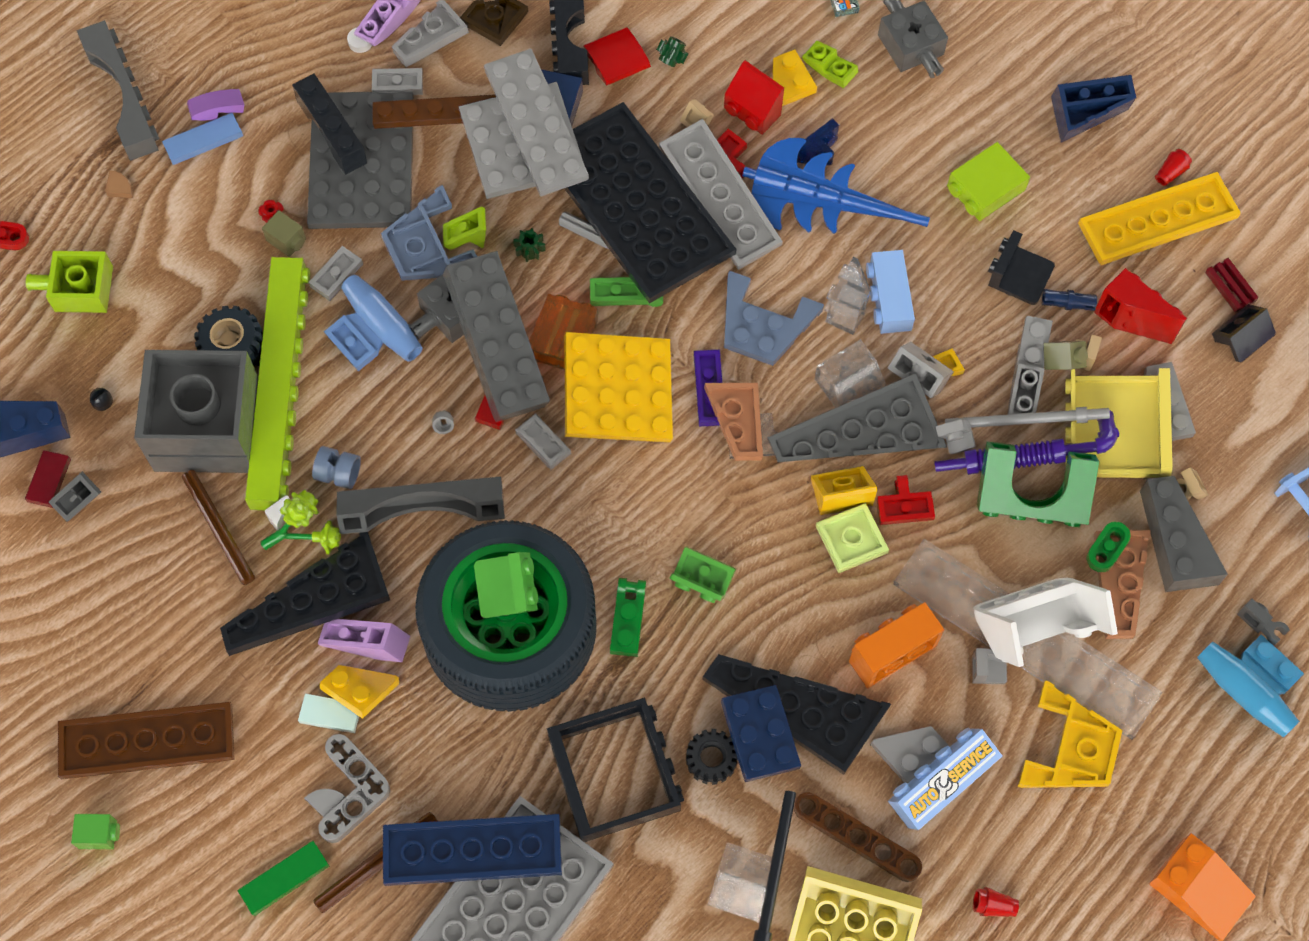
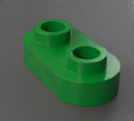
(1107, 548)

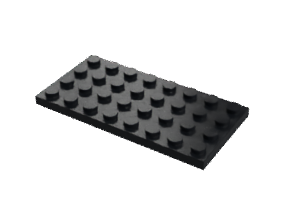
(644, 206)

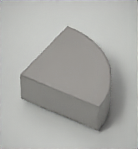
(324, 800)

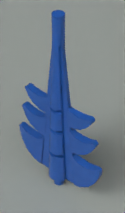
(782, 182)

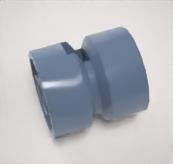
(332, 466)

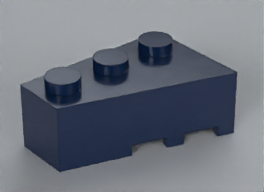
(1090, 103)
(30, 425)

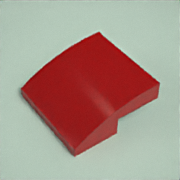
(617, 56)

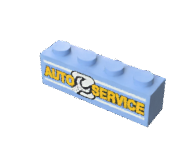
(944, 778)

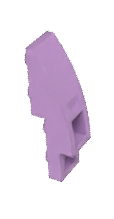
(384, 19)

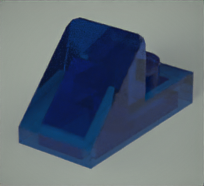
(819, 142)

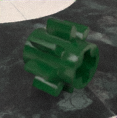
(672, 51)
(529, 244)

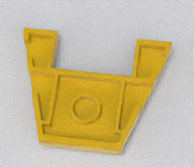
(1085, 748)

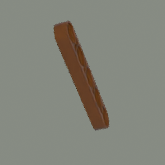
(866, 849)

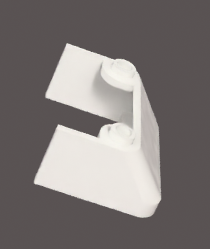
(1043, 613)

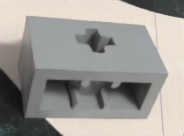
(929, 371)

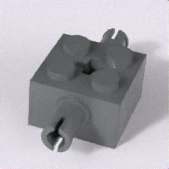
(913, 36)
(438, 310)

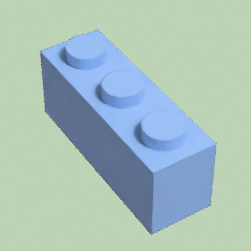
(890, 291)

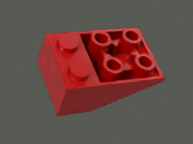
(1138, 309)

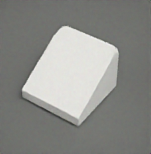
(274, 515)

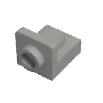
(957, 435)

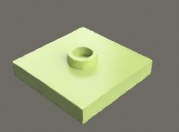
(852, 537)

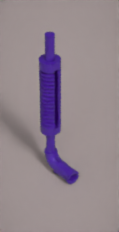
(1039, 453)

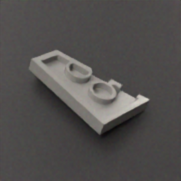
(430, 35)
(1180, 418)

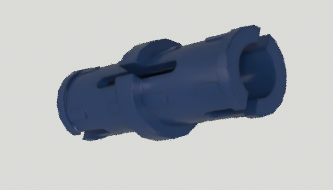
(1069, 299)

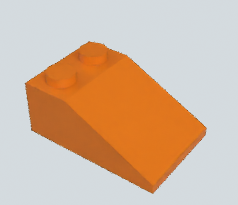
(1203, 887)

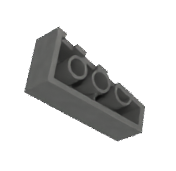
(1178, 538)

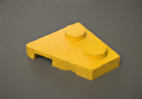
(358, 688)

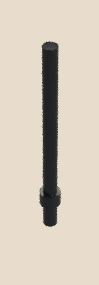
(763, 932)

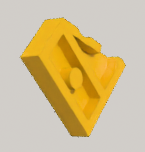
(793, 76)

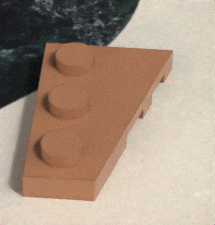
(739, 417)

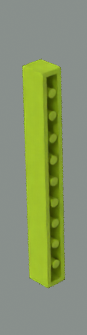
(277, 382)

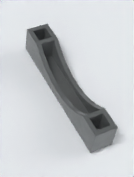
(132, 126)
(366, 508)

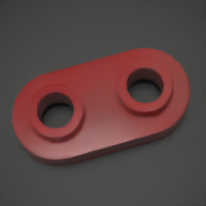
(9, 232)

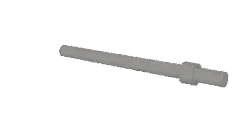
(1080, 415)

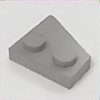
(909, 750)

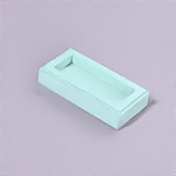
(327, 714)

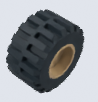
(230, 331)

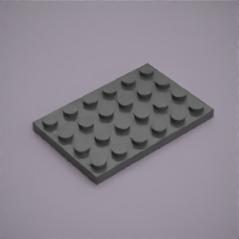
(373, 193)

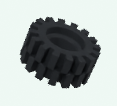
(707, 773)

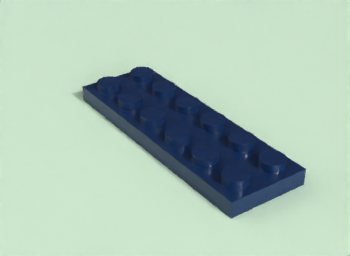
(471, 850)

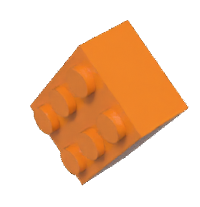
(895, 644)

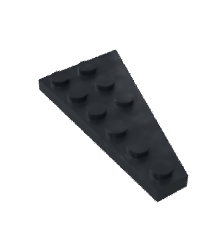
(318, 595)
(819, 716)

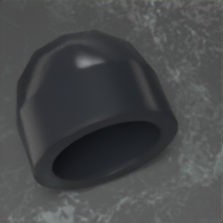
(102, 399)

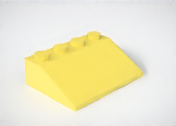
(852, 910)

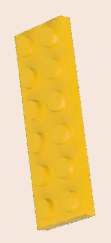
(1159, 218)

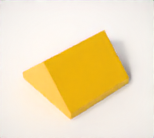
(843, 490)

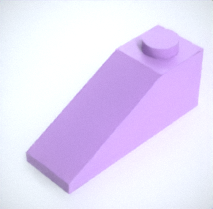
(366, 639)

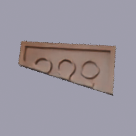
(1126, 582)

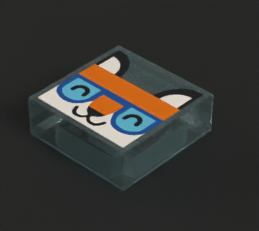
(845, 7)

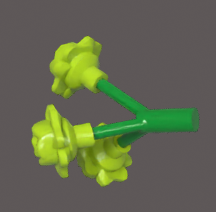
(297, 513)

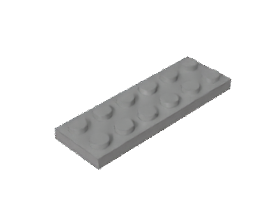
(536, 122)
(721, 191)

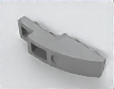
(1029, 366)

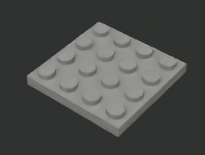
(495, 148)

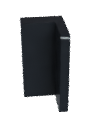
(1246, 331)

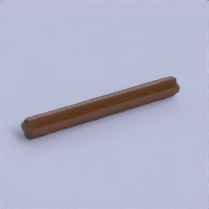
(218, 527)
(356, 876)

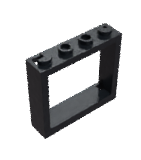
(656, 742)

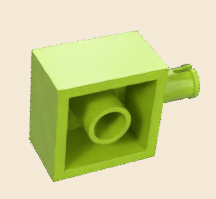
(76, 281)

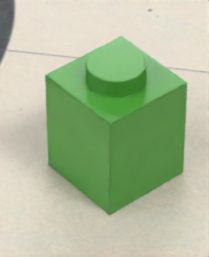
(95, 831)

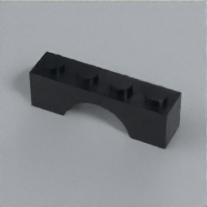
(571, 58)
(338, 134)

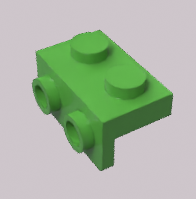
(703, 575)

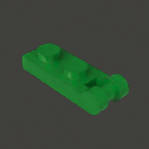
(628, 618)

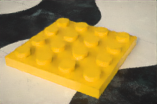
(618, 387)

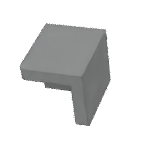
(988, 668)

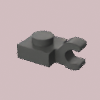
(1259, 619)

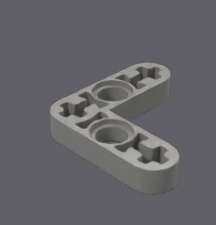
(359, 794)

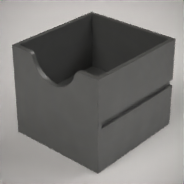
(196, 410)

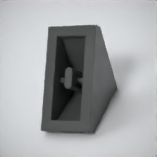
(75, 496)

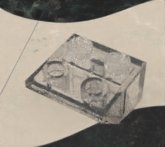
(849, 298)
(849, 374)
(741, 882)

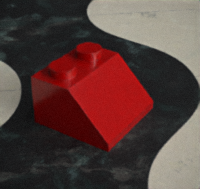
(754, 98)

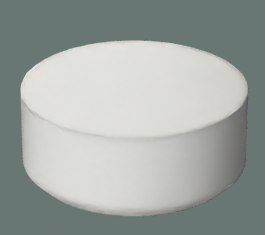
(357, 44)

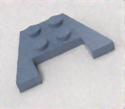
(415, 244)
(759, 331)

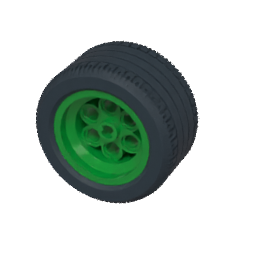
(509, 672)

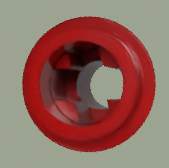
(1174, 166)
(993, 903)

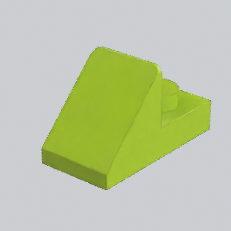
(465, 229)

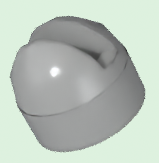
(437, 422)

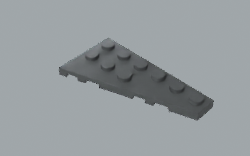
(876, 423)

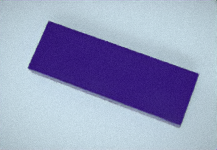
(707, 370)

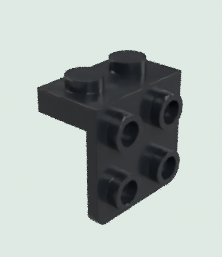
(1019, 271)

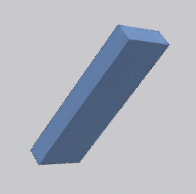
(202, 138)

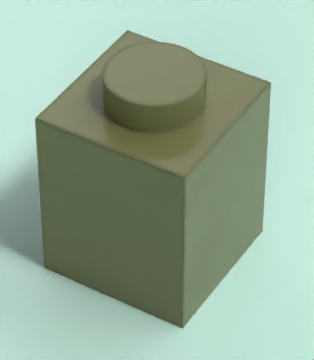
(284, 233)
(1065, 355)

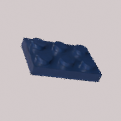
(760, 733)

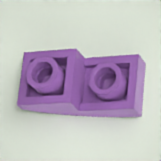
(209, 104)

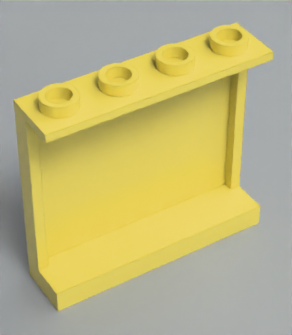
(1141, 415)

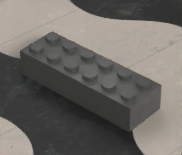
(496, 336)

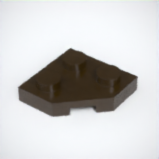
(494, 18)

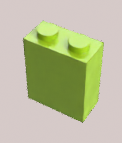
(988, 181)

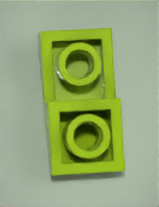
(827, 63)

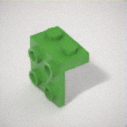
(506, 585)

